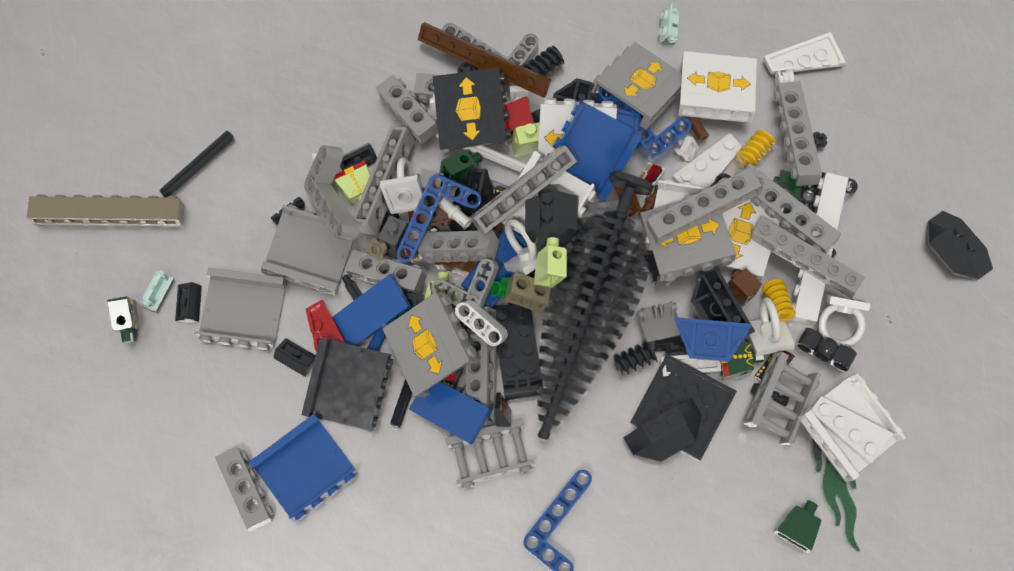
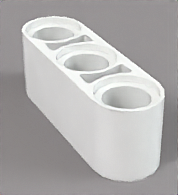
(490, 326)

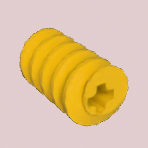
(755, 148)
(779, 295)

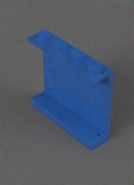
(598, 145)
(303, 468)

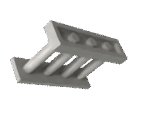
(763, 398)
(495, 434)

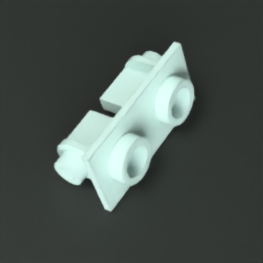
(669, 17)
(156, 290)

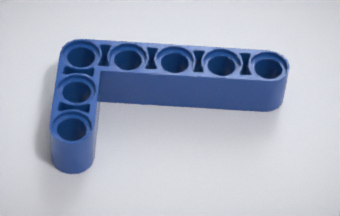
(651, 139)
(428, 210)
(554, 522)

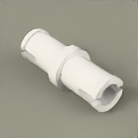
(454, 212)

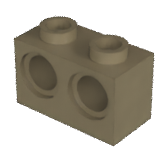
(527, 295)

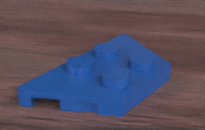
(711, 338)

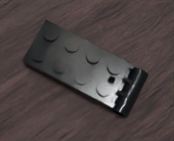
(518, 354)

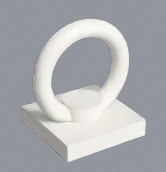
(403, 192)
(527, 257)
(848, 306)
(770, 333)

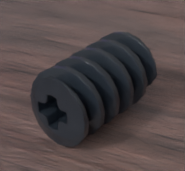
(545, 61)
(633, 358)

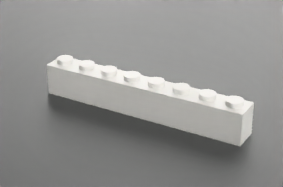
(828, 207)

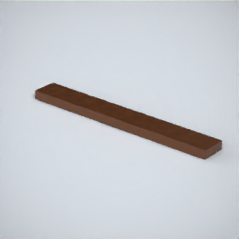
(483, 59)

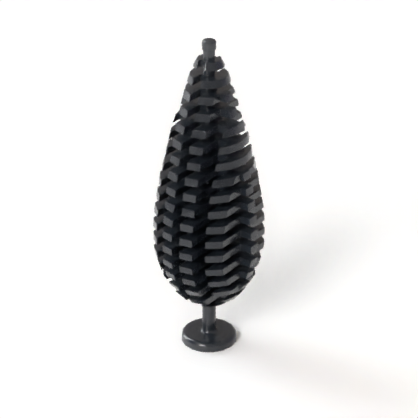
(591, 296)

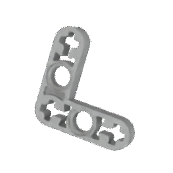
(472, 293)

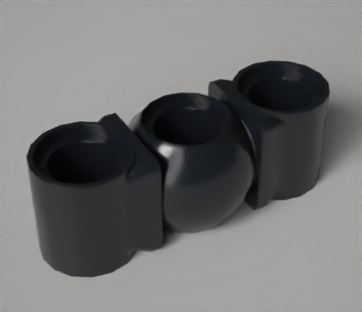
(826, 349)

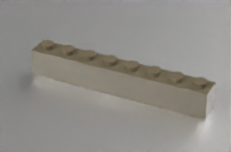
(105, 210)

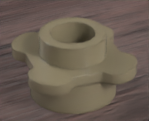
(380, 245)

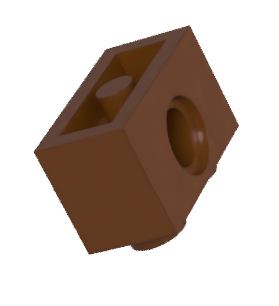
(744, 286)

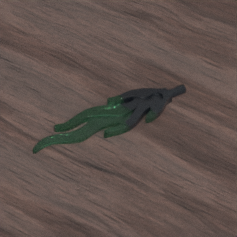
(835, 485)

